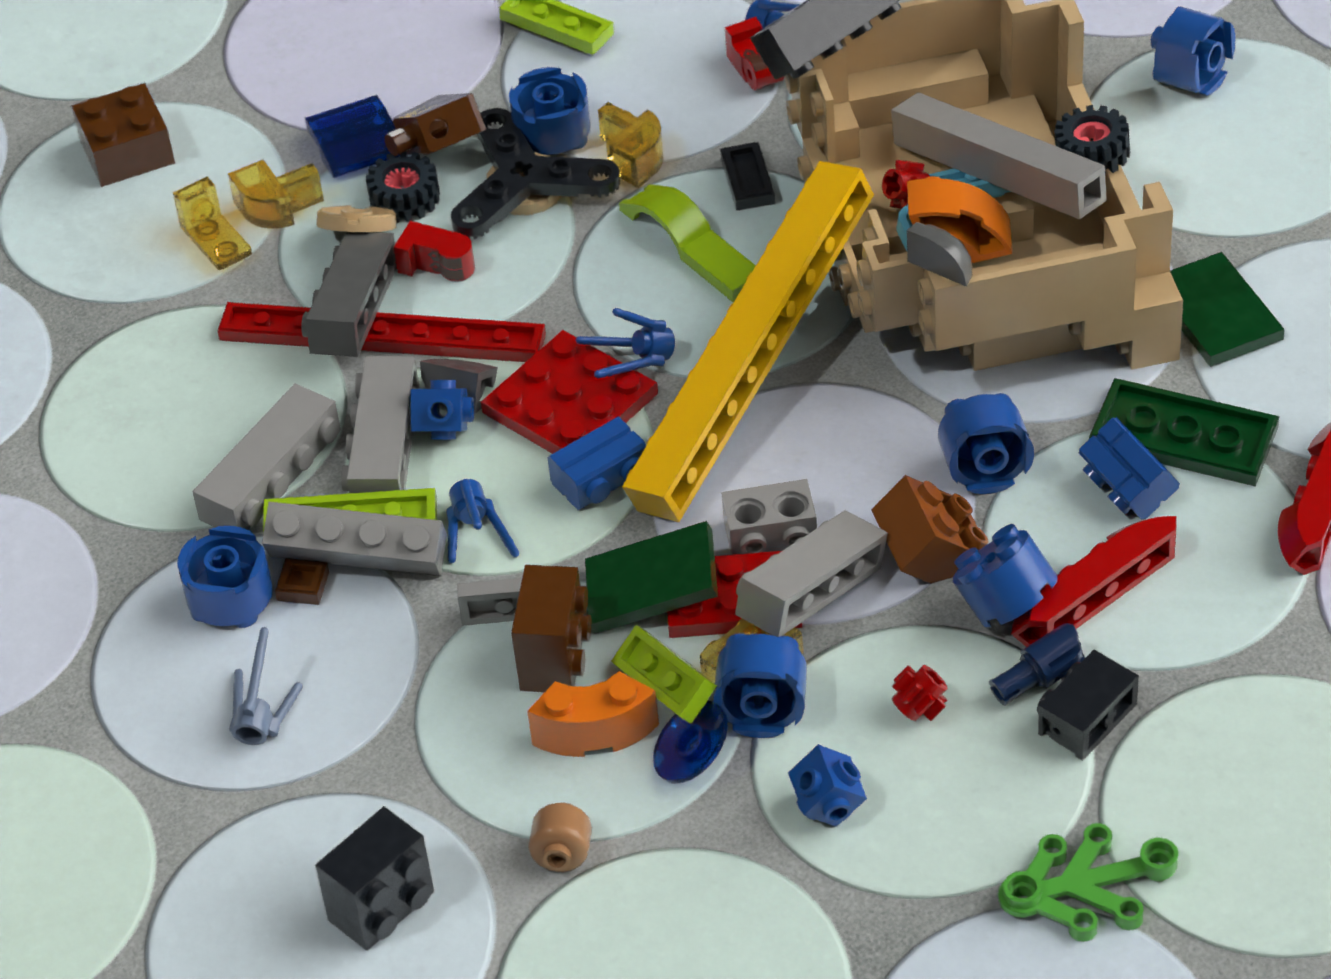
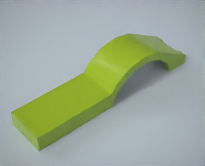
(693, 237)

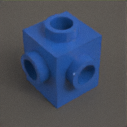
(426, 412)
(827, 785)

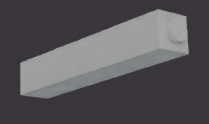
(999, 155)

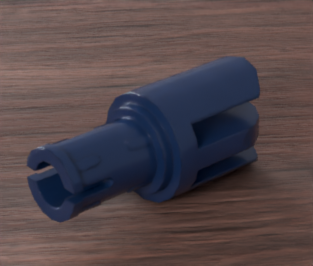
(1040, 664)

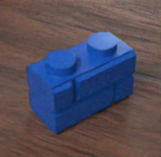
(595, 463)
(1128, 468)

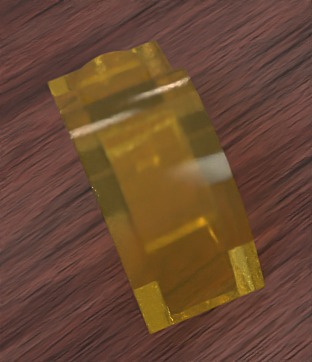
(632, 142)
(271, 199)

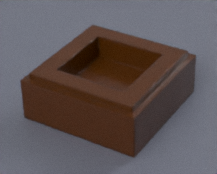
(302, 581)

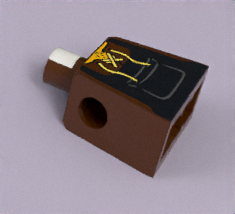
(435, 124)

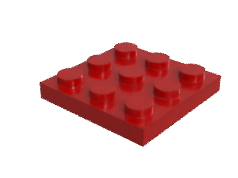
(560, 399)

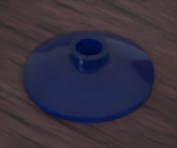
(690, 748)

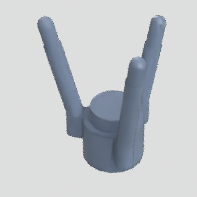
(253, 719)

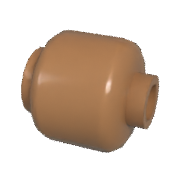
(560, 834)

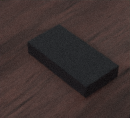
(747, 176)

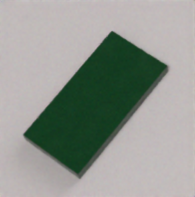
(1192, 430)

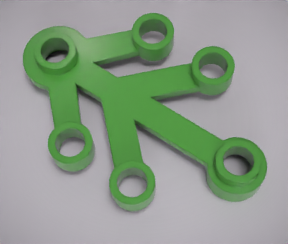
(1085, 883)

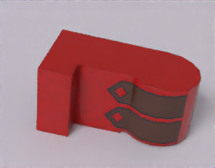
(745, 55)
(434, 251)

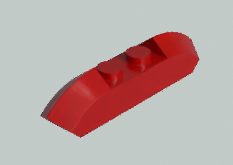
(1306, 524)
(1100, 577)

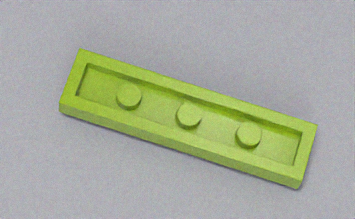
(406, 503)

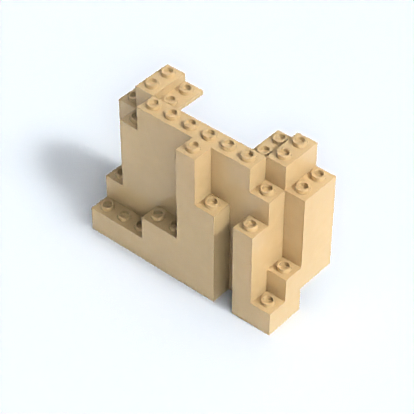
(1068, 276)

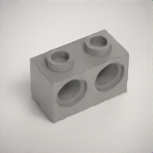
(768, 516)

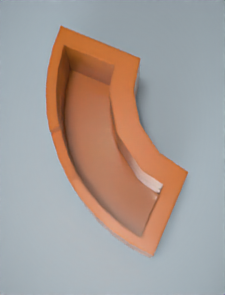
(964, 213)
(593, 717)

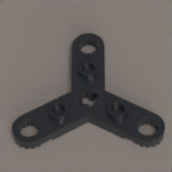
(543, 176)

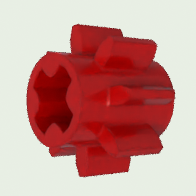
(895, 181)
(919, 693)

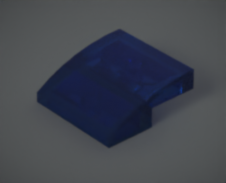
(351, 135)

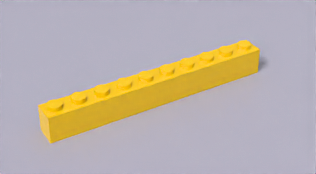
(748, 341)

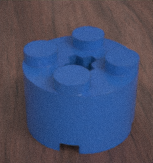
(1192, 50)
(551, 110)
(985, 442)
(1003, 576)
(225, 577)
(761, 683)

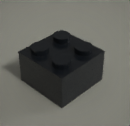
(375, 878)

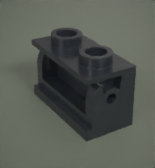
(1087, 703)

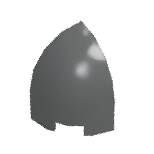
(939, 253)
(466, 373)

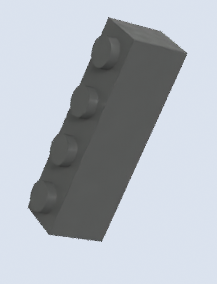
(350, 294)

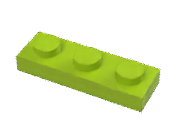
(559, 23)
(658, 667)

